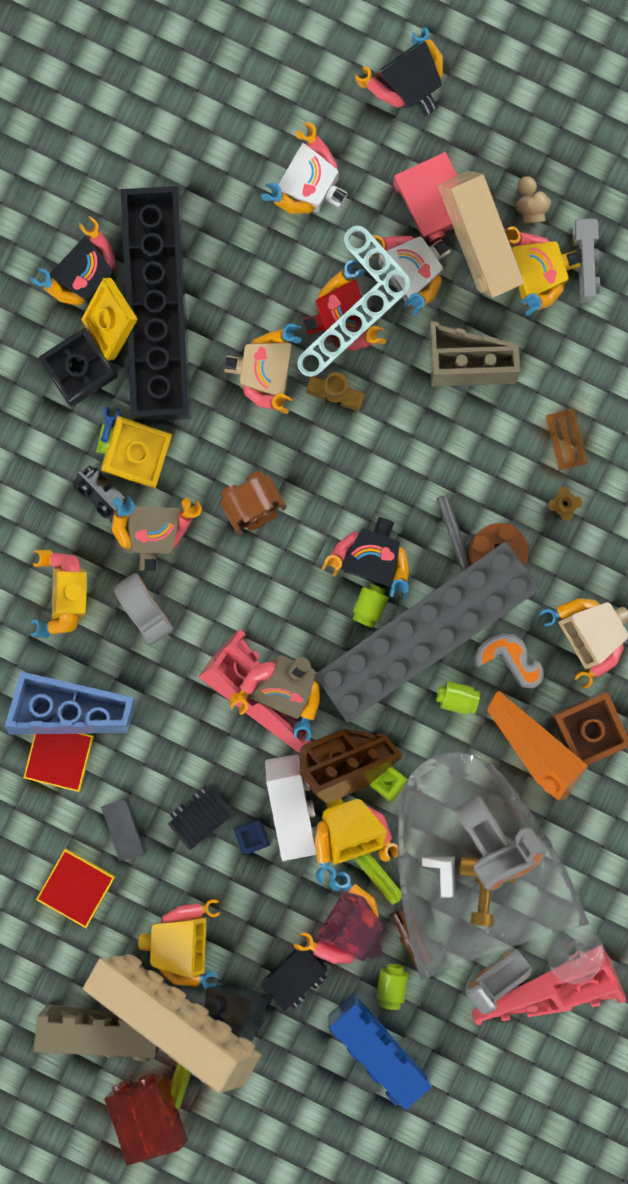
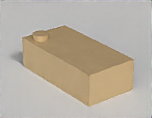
(480, 233)

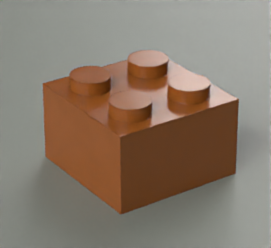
(591, 728)

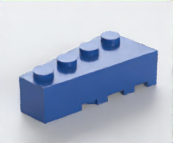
(378, 1051)

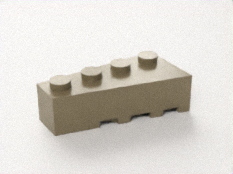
(89, 1033)

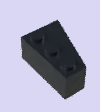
(238, 1008)

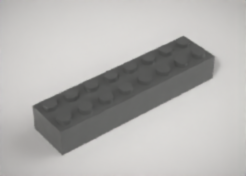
(427, 631)

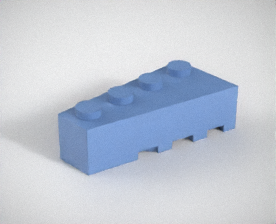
(62, 707)

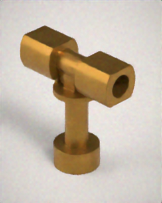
(336, 390)
(482, 915)

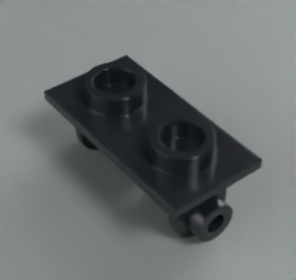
(91, 485)

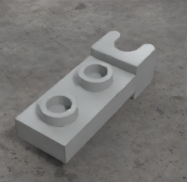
(584, 236)

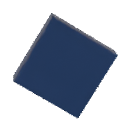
(251, 836)

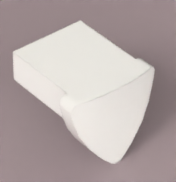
(447, 872)

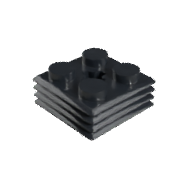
(82, 349)

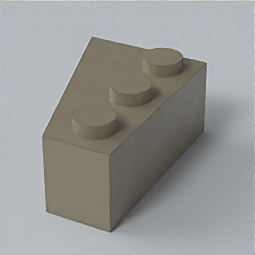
(470, 359)

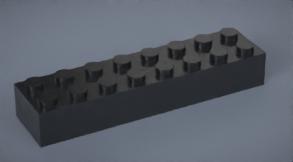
(158, 300)

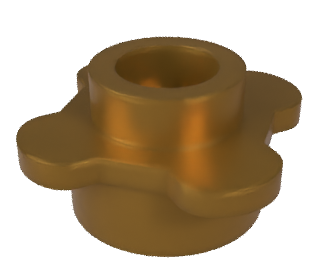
(565, 512)

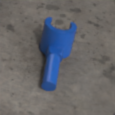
(110, 421)

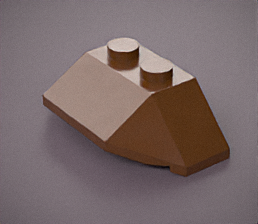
(345, 762)

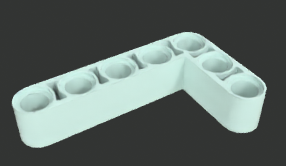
(360, 308)

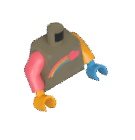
(151, 529)
(284, 687)

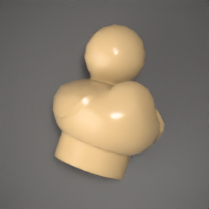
(531, 206)

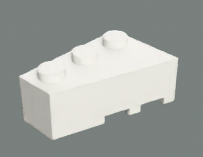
(290, 807)

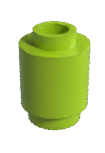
(370, 605)
(458, 698)
(392, 987)

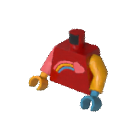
(334, 301)

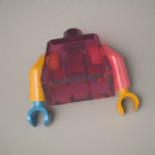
(349, 929)

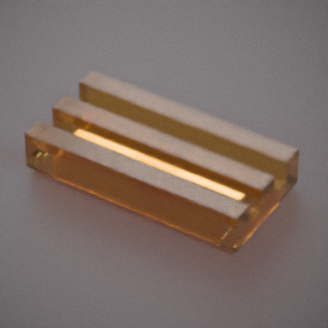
(570, 413)

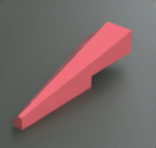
(227, 672)
(550, 995)

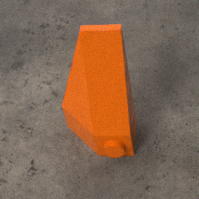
(542, 754)

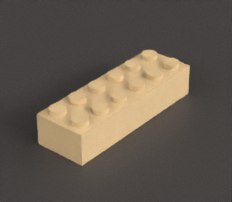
(172, 1022)

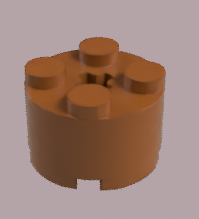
(252, 502)
(495, 535)

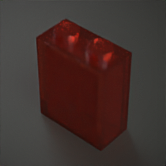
(145, 1118)

